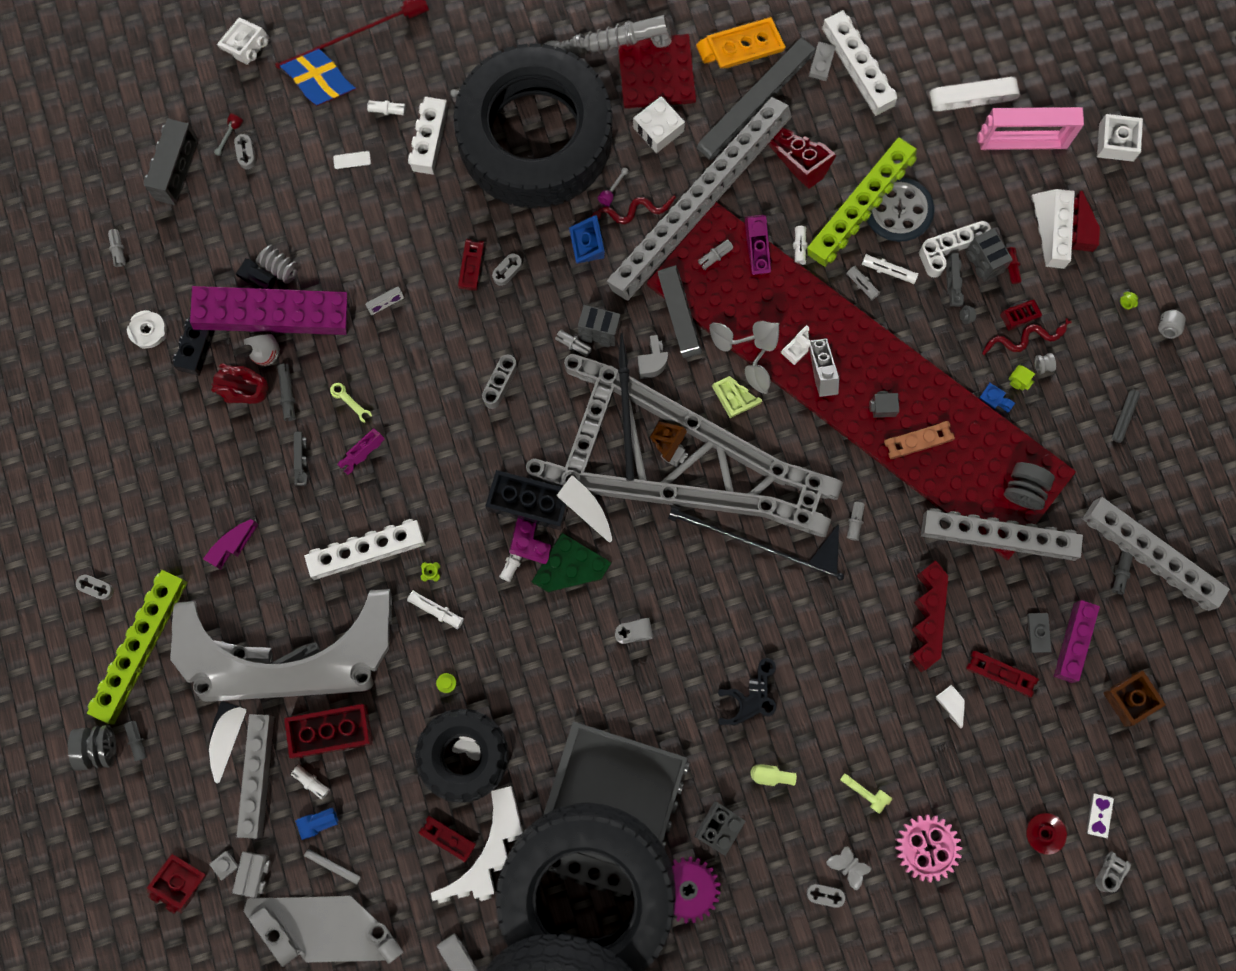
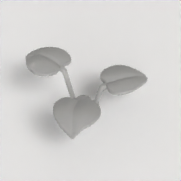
(766, 338)

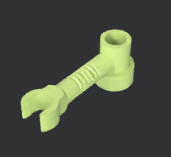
(354, 405)
(878, 801)

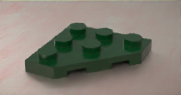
(570, 566)

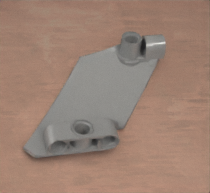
(320, 929)

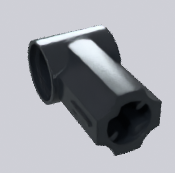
(251, 272)

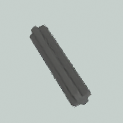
(1125, 416)

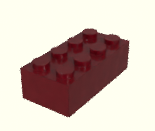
(328, 731)

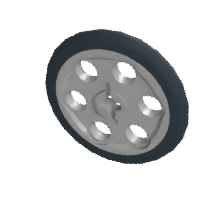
(921, 222)

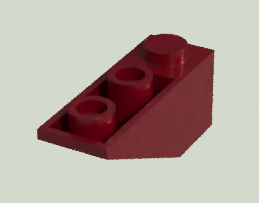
(1085, 226)

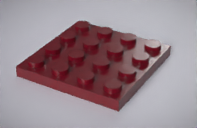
(657, 72)

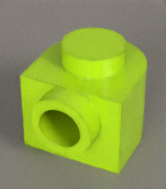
(1021, 378)

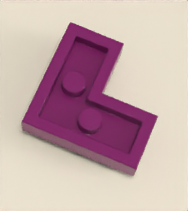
(524, 544)

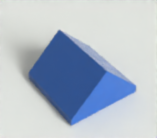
(587, 240)

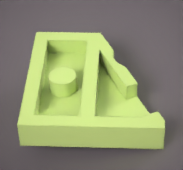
(734, 396)

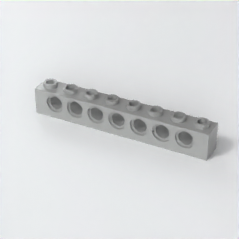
(1071, 540)
(1213, 589)

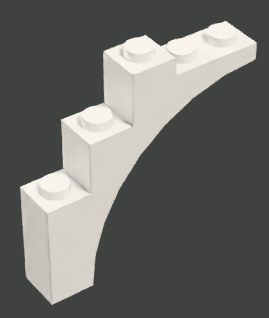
(479, 878)

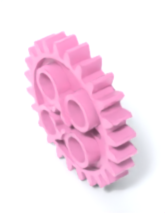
(911, 853)

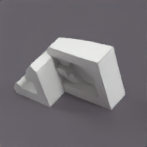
(798, 346)
(953, 704)

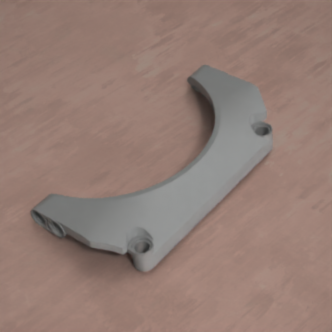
(327, 672)

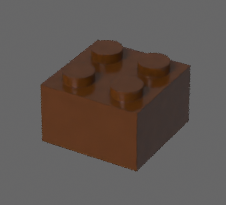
(1134, 698)

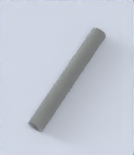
(332, 866)

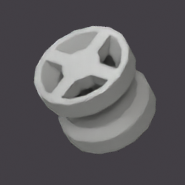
(1045, 363)

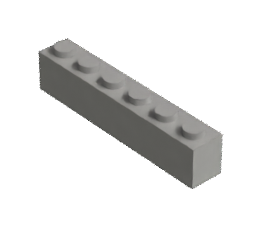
(255, 776)

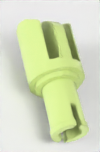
(771, 775)

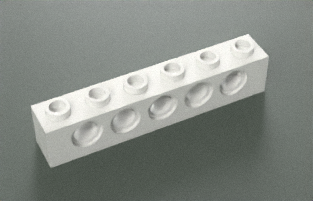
(877, 101)
(338, 564)

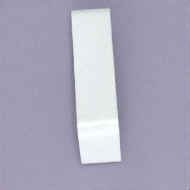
(955, 242)

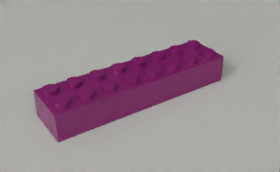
(269, 310)

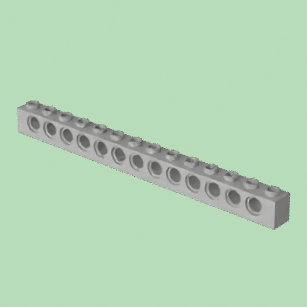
(699, 198)

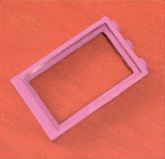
(1068, 117)

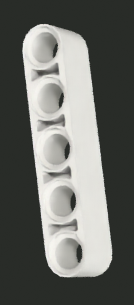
(974, 94)

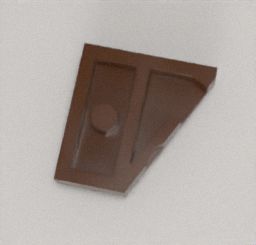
(667, 438)

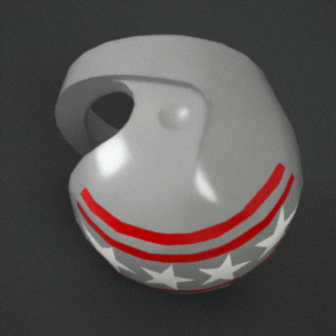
(264, 349)

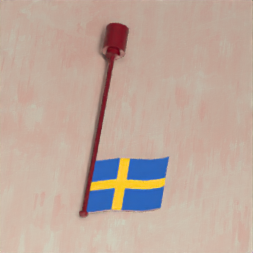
(318, 74)

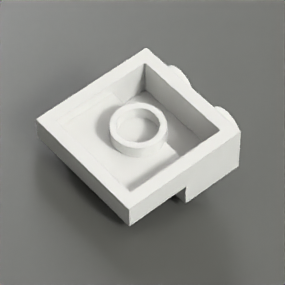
(244, 40)

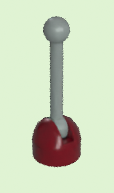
(233, 122)

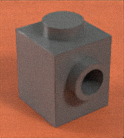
(884, 404)

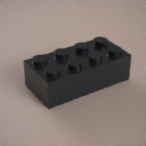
(526, 500)

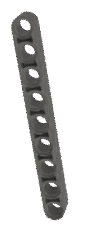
(755, 98)

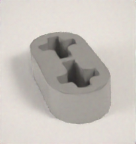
(240, 152)
(504, 266)
(93, 591)
(824, 900)

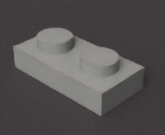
(822, 61)

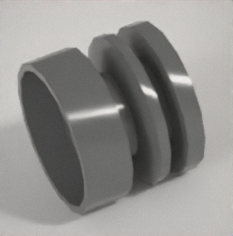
(1029, 485)
(92, 748)

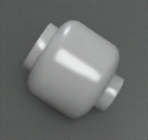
(1172, 324)

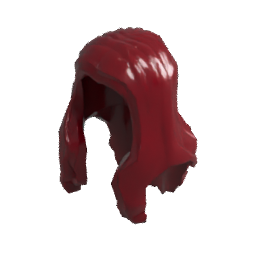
(239, 385)

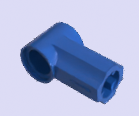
(313, 824)

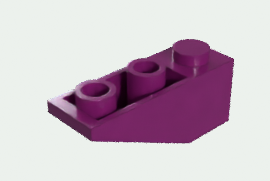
(758, 243)

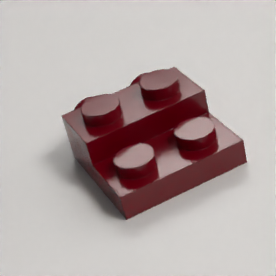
(175, 884)

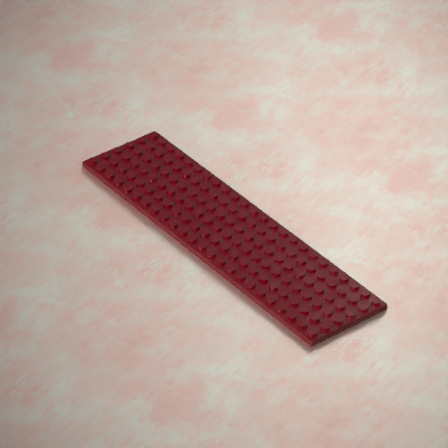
(954, 476)

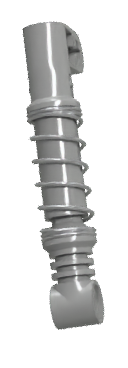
(654, 28)

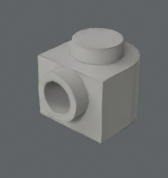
(679, 456)

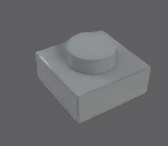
(224, 865)

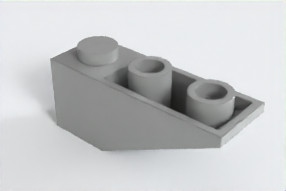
(824, 368)

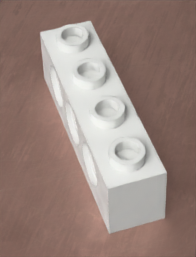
(427, 162)

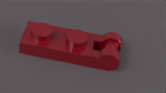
(471, 265)
(447, 839)

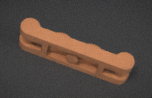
(919, 440)

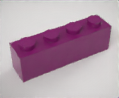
(1076, 641)

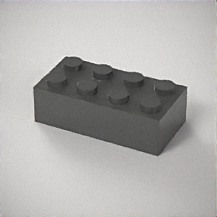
(171, 161)

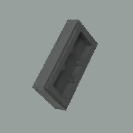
(1039, 633)

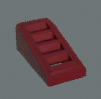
(1008, 320)

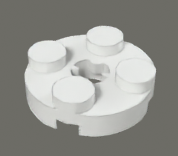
(154, 337)

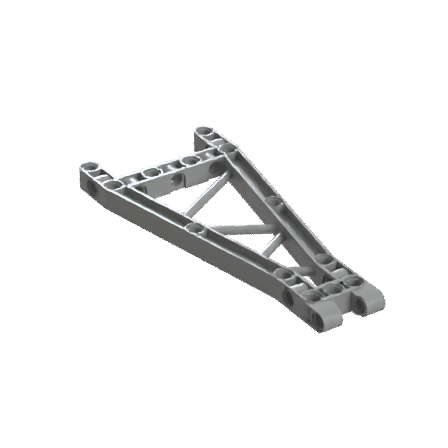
(706, 431)

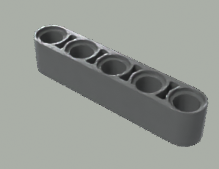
(679, 311)

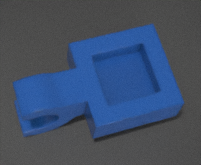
(994, 396)

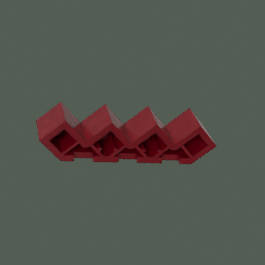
(933, 607)

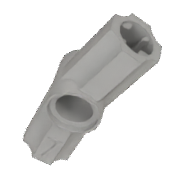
(253, 654)

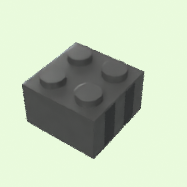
(988, 255)
(599, 326)

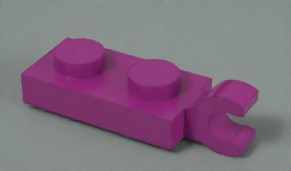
(360, 451)

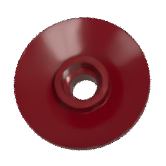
(1055, 837)

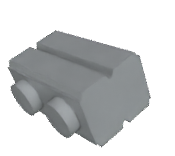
(251, 874)

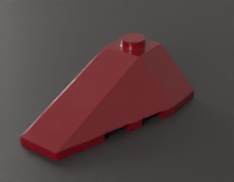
(803, 157)

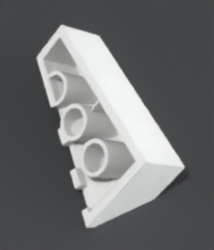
(1055, 221)

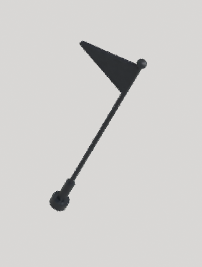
(824, 560)

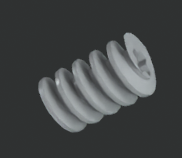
(277, 264)

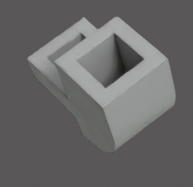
(654, 363)

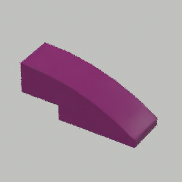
(231, 542)

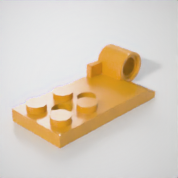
(727, 44)

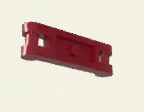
(1002, 673)

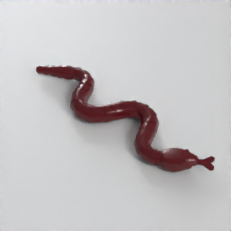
(632, 209)
(1025, 337)

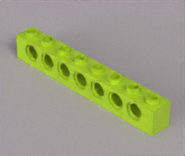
(900, 151)
(138, 658)

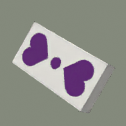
(384, 300)
(1099, 815)

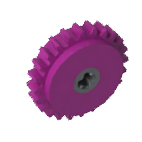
(704, 891)

